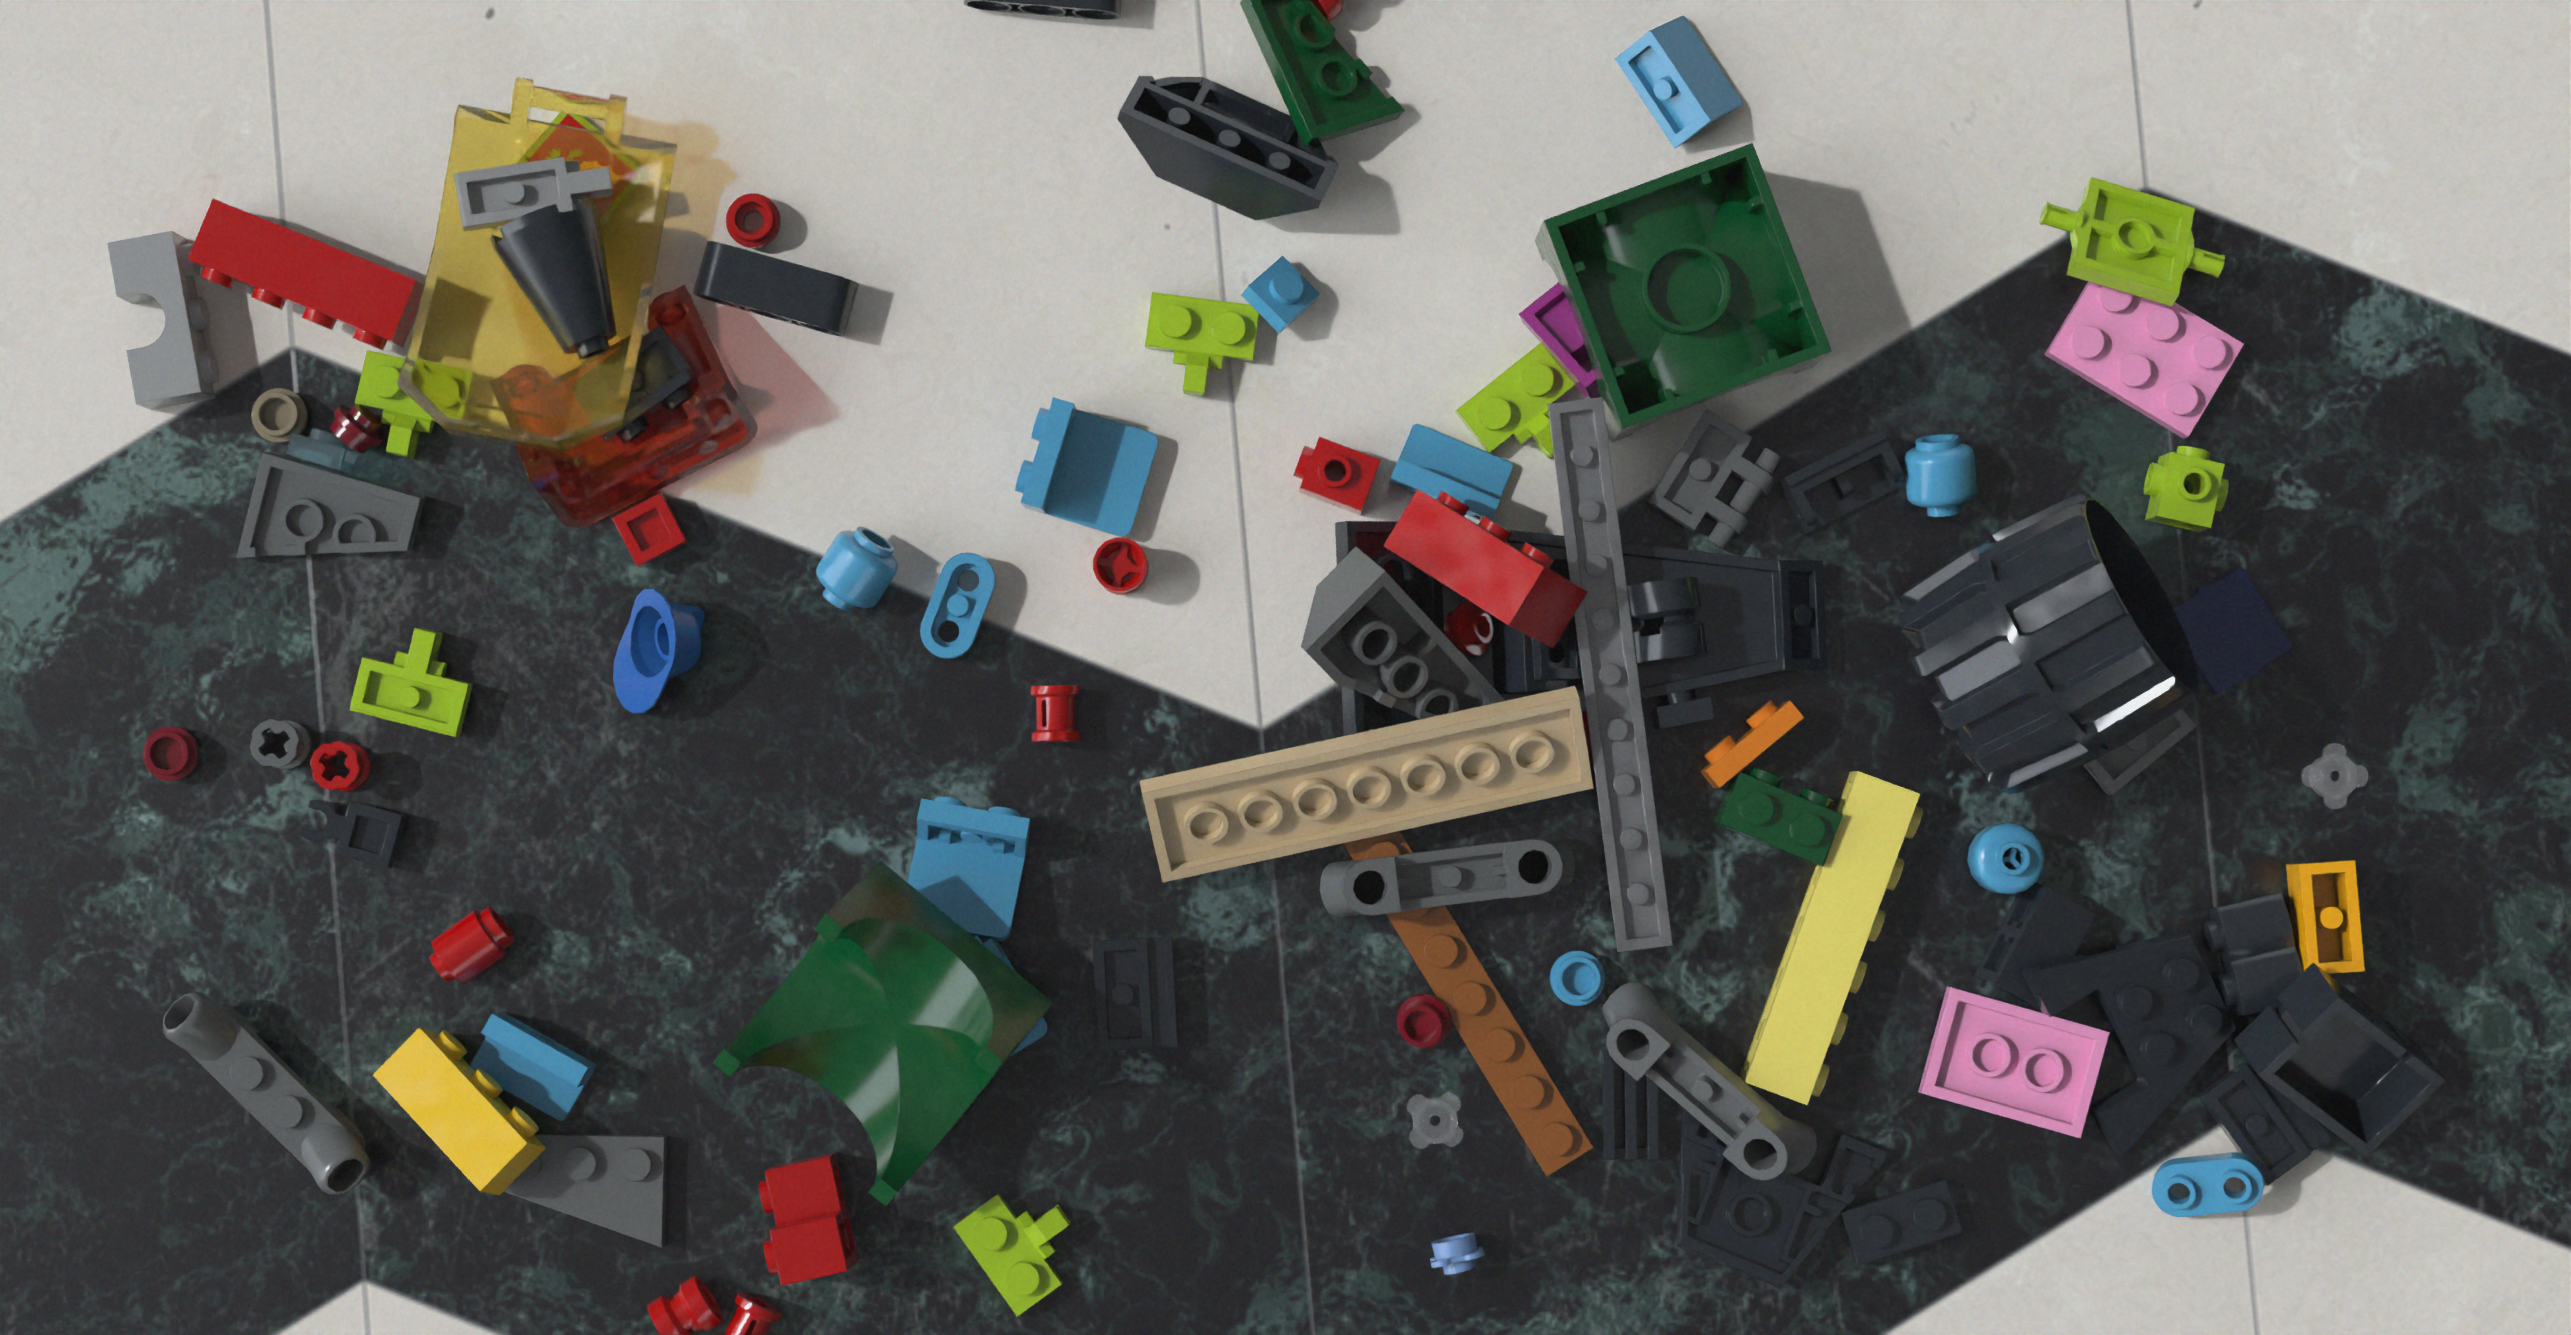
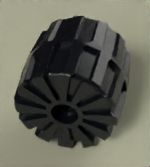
(2049, 644)

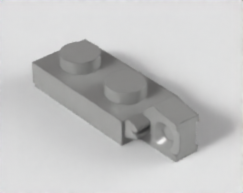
(507, 192)

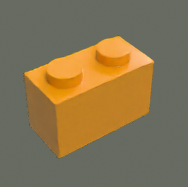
(2326, 915)

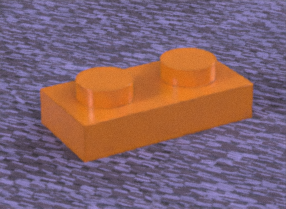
(1767, 727)

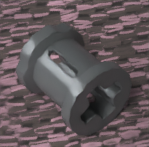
(264, 740)

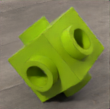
(2171, 502)

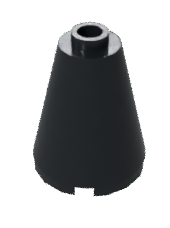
(563, 274)

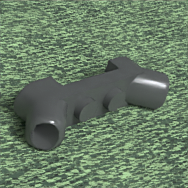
(1447, 876)
(1652, 1044)
(269, 1090)

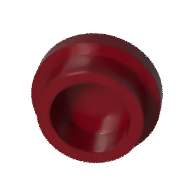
(357, 427)
(171, 753)
(1424, 1020)

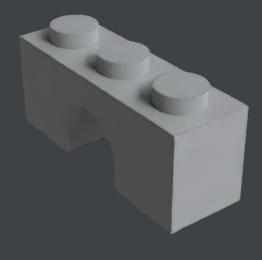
(177, 364)

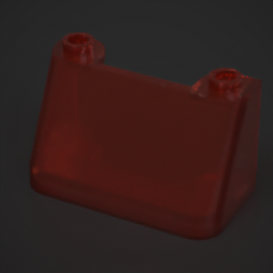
(608, 476)

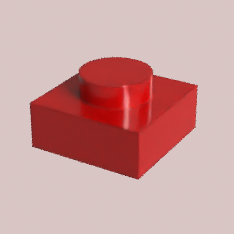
(650, 530)

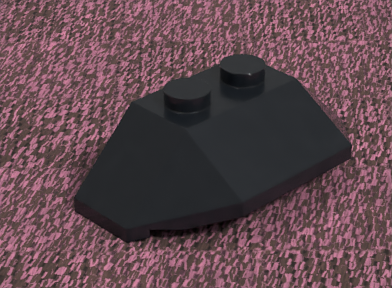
(1225, 147)

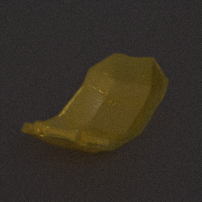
(477, 344)

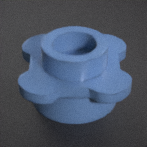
(1456, 1253)

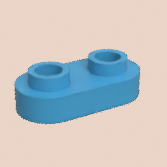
(955, 605)
(2206, 1182)

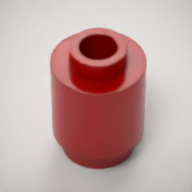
(471, 946)

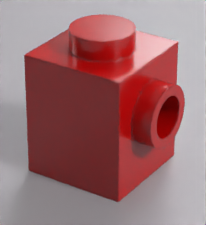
(1336, 474)

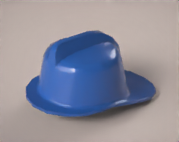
(656, 646)

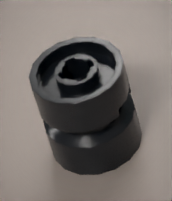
(1667, 619)

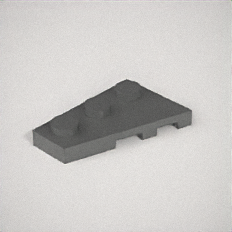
(321, 510)
(602, 1181)

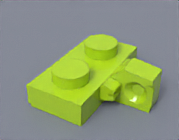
(1201, 334)
(380, 391)
(1518, 403)
(413, 688)
(1014, 1250)

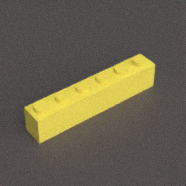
(1830, 939)

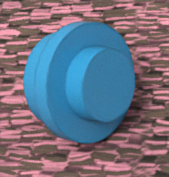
(1577, 978)

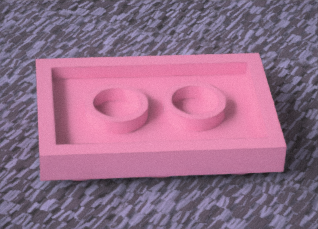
(2145, 354)
(2013, 1062)

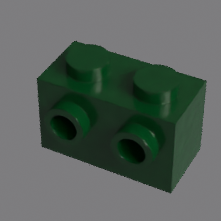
(1778, 819)

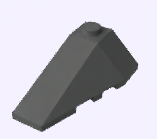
(1386, 647)

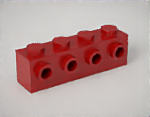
(306, 273)

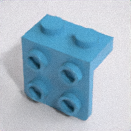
(1087, 469)
(970, 863)

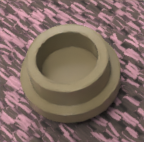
(279, 414)

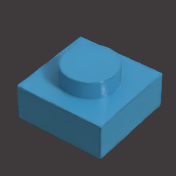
(1280, 294)

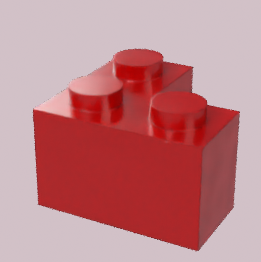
(811, 1220)

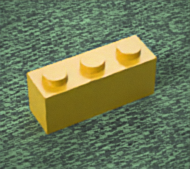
(461, 1110)

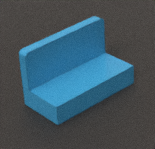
(1678, 80)
(1446, 464)
(532, 1065)

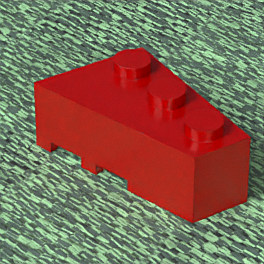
(1484, 567)

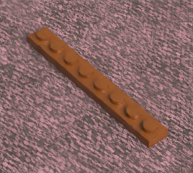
(1484, 1022)

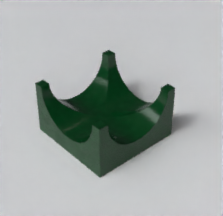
(1684, 289)
(893, 1020)

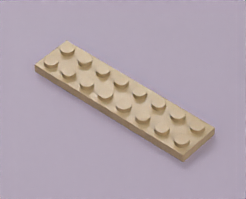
(1368, 784)

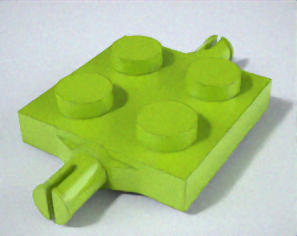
(2131, 241)

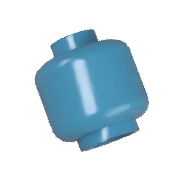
(1940, 474)
(857, 569)
(1987, 858)

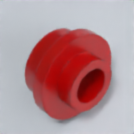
(741, 209)
(1469, 629)

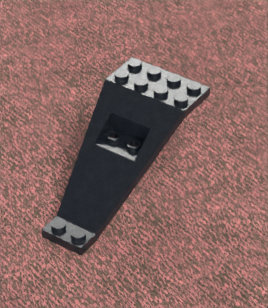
(1753, 610)

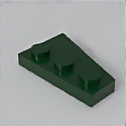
(1314, 73)

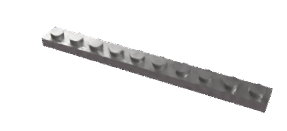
(1610, 675)

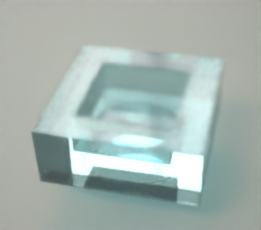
(322, 449)

